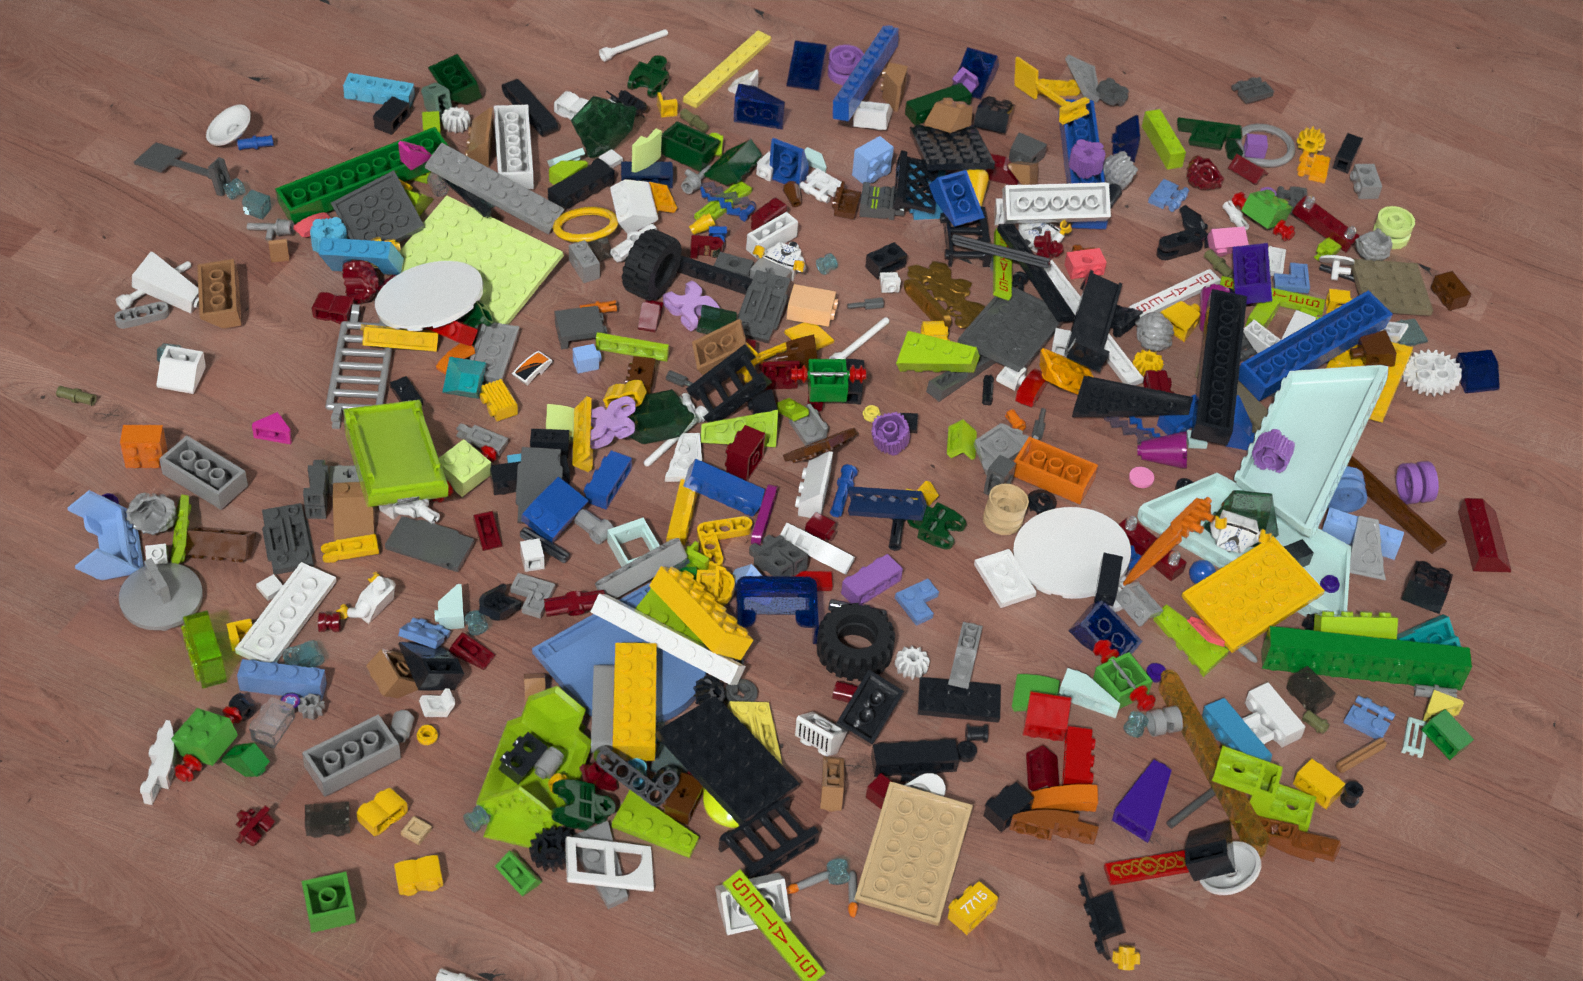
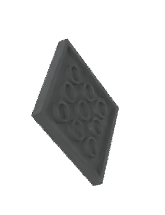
(379, 211)

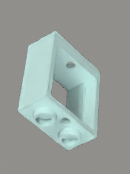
(636, 529)

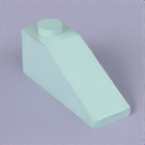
(1088, 693)

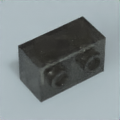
(1310, 690)

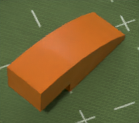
(1066, 798)

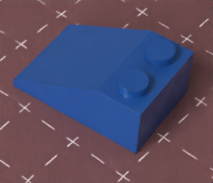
(788, 162)
(957, 198)
(554, 509)

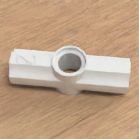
(622, 250)

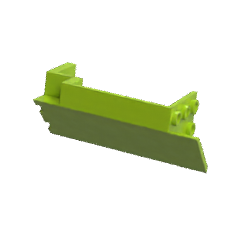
(527, 807)

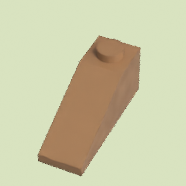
(832, 784)

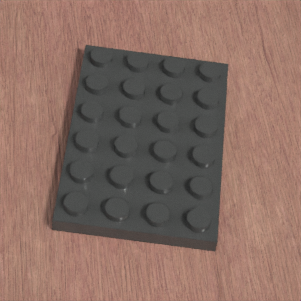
(1012, 329)

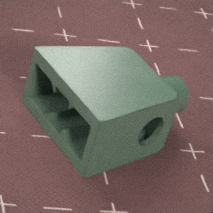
(436, 98)

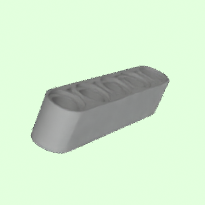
(642, 568)
(602, 707)

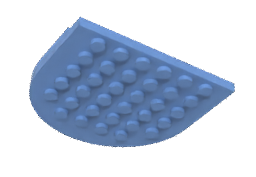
(591, 642)

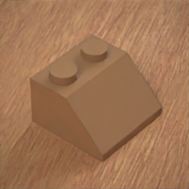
(894, 84)
(950, 115)
(391, 674)

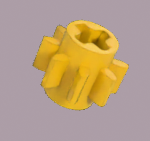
(1126, 957)

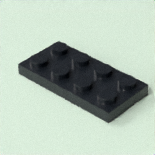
(976, 703)

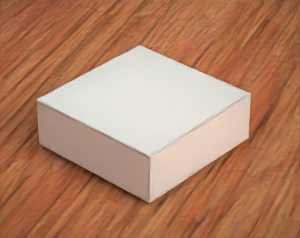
(611, 158)
(269, 587)

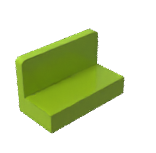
(961, 439)

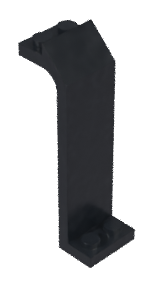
(1093, 321)

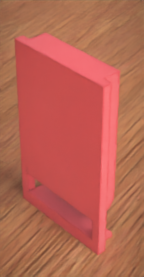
(1206, 632)

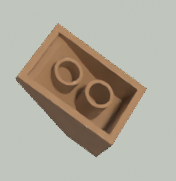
(718, 345)
(350, 511)

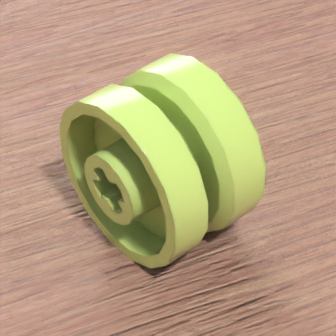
(1397, 224)

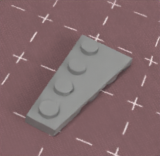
(594, 863)

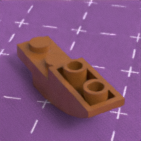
(1048, 822)
(1300, 844)

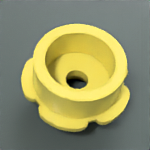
(871, 412)

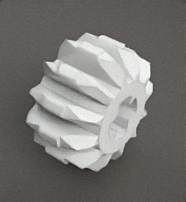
(456, 119)
(912, 662)

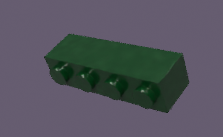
(919, 108)

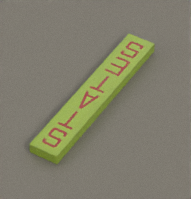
(1001, 272)
(1288, 299)
(773, 927)

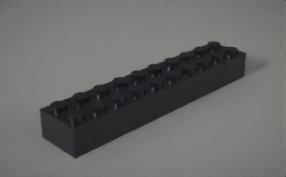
(1219, 367)

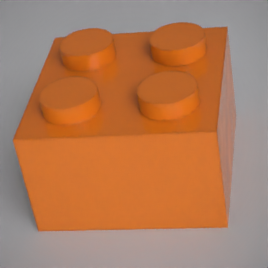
(143, 445)

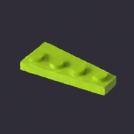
(725, 430)
(180, 530)
(657, 609)
(1187, 638)
(654, 826)

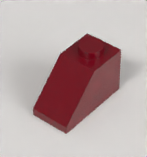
(1001, 172)

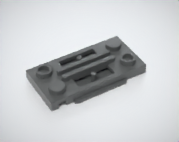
(763, 305)
(534, 474)
(287, 538)
(430, 543)

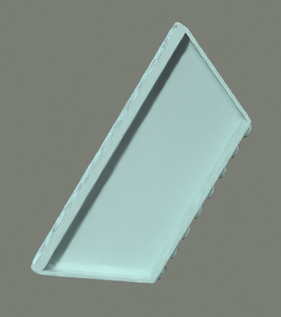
(1325, 419)
(1329, 555)

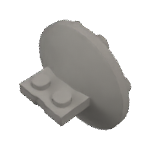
(160, 595)

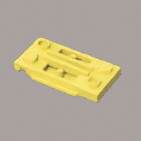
(759, 721)

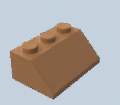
(481, 138)

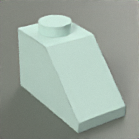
(451, 609)

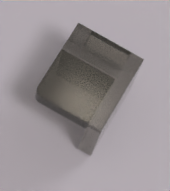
(601, 248)

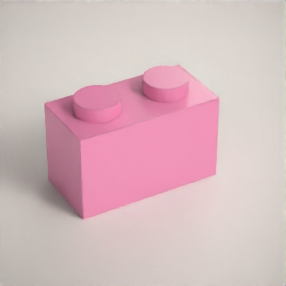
(1224, 239)

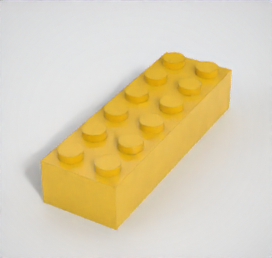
(701, 612)
(635, 701)

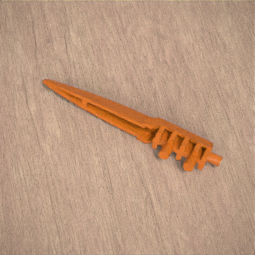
(1187, 521)

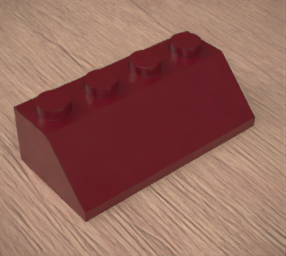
(1483, 536)

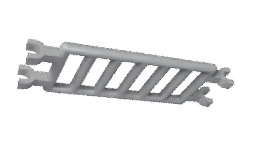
(337, 365)

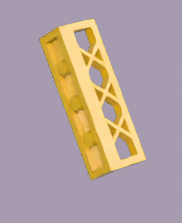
(393, 338)
(581, 436)
(682, 514)

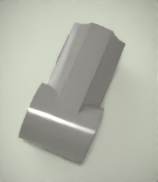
(594, 526)

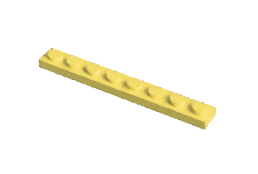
(726, 69)

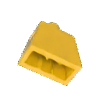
(1183, 318)

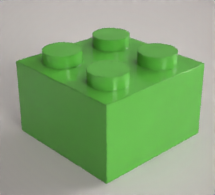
(328, 902)

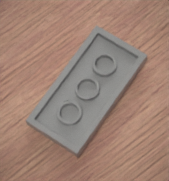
(495, 348)

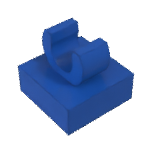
(718, 231)

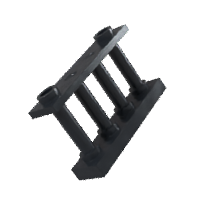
(980, 230)
(721, 372)
(771, 859)

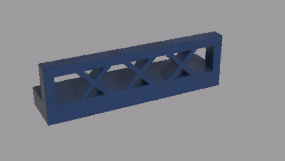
(887, 506)

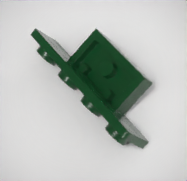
(1208, 133)

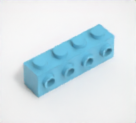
(377, 89)

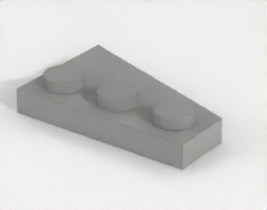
(1085, 77)
(1366, 549)

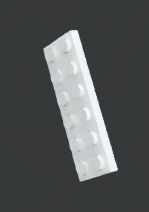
(286, 614)

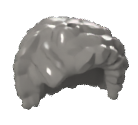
(1119, 169)
(1374, 245)
(1154, 331)
(151, 513)

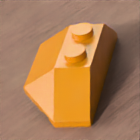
(1062, 371)

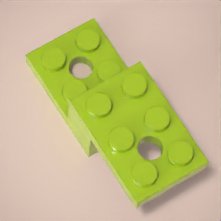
(1262, 783)

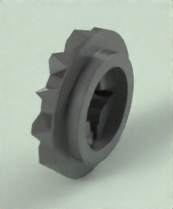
(745, 687)

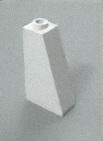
(165, 283)

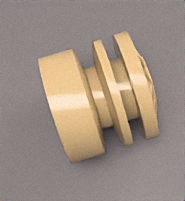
(1005, 509)

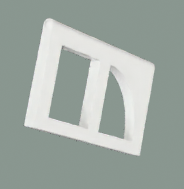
(640, 879)

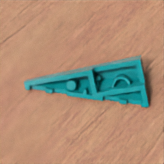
(1435, 631)

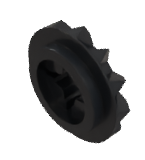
(1045, 497)

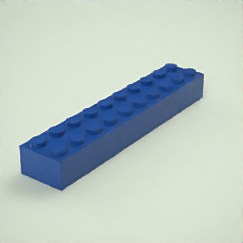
(1071, 132)
(1314, 344)

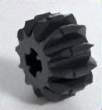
(708, 688)

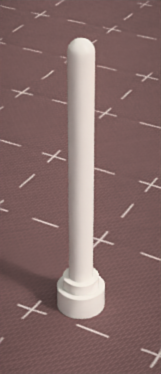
(607, 53)
(125, 301)
(855, 345)
(699, 412)

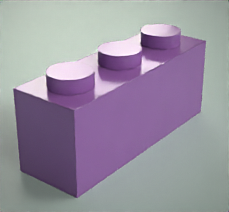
(871, 580)

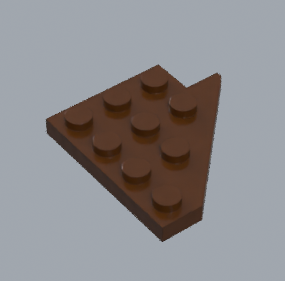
(821, 446)

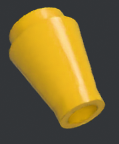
(702, 224)

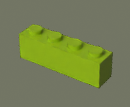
(1163, 139)
(1360, 624)

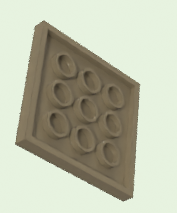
(1394, 285)

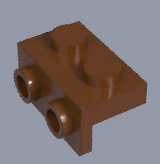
(846, 202)

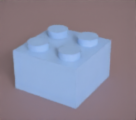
(872, 160)

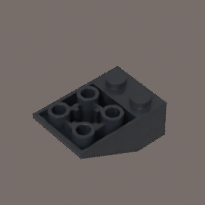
(994, 114)
(1428, 586)
(431, 667)
(1210, 852)

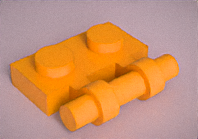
(1318, 169)

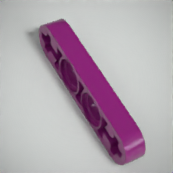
(764, 514)

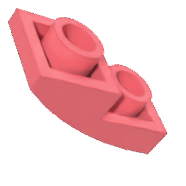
(304, 226)

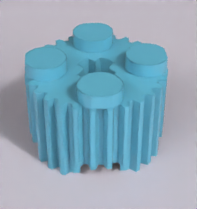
(326, 229)

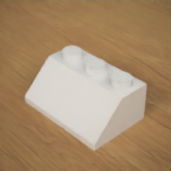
(633, 204)
(815, 485)
(773, 890)

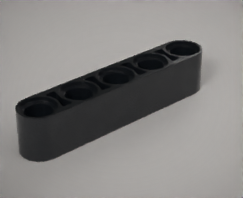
(539, 116)

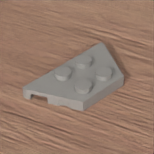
(999, 441)

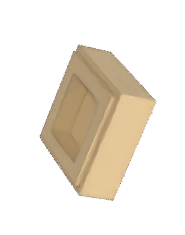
(416, 830)

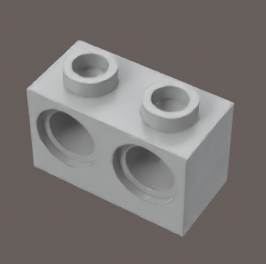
(1366, 181)

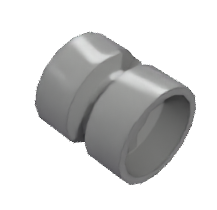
(1164, 720)

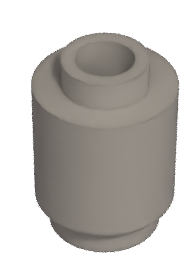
(401, 725)
(548, 763)

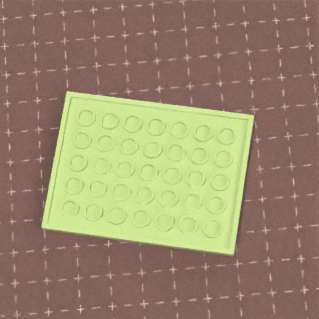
(505, 257)

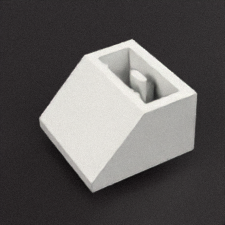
(872, 115)
(180, 369)

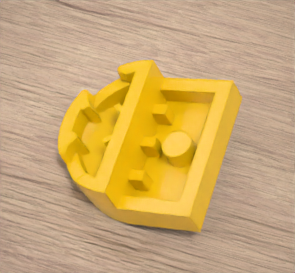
(718, 583)

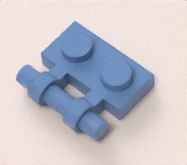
(1164, 192)
(424, 632)
(1366, 722)

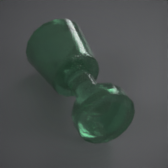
(1232, 148)

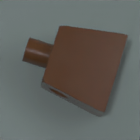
(800, 349)
(1375, 350)

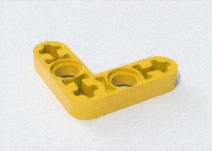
(712, 537)

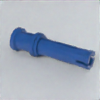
(843, 483)

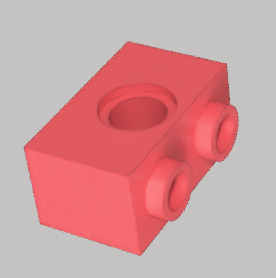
(1081, 262)

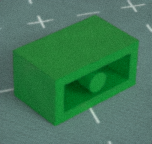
(1447, 734)

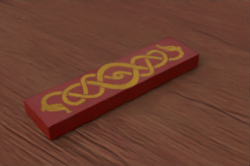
(1146, 868)

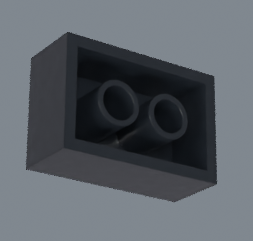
(869, 708)

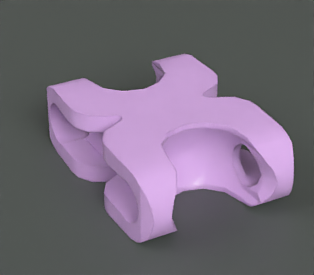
(688, 305)
(612, 422)

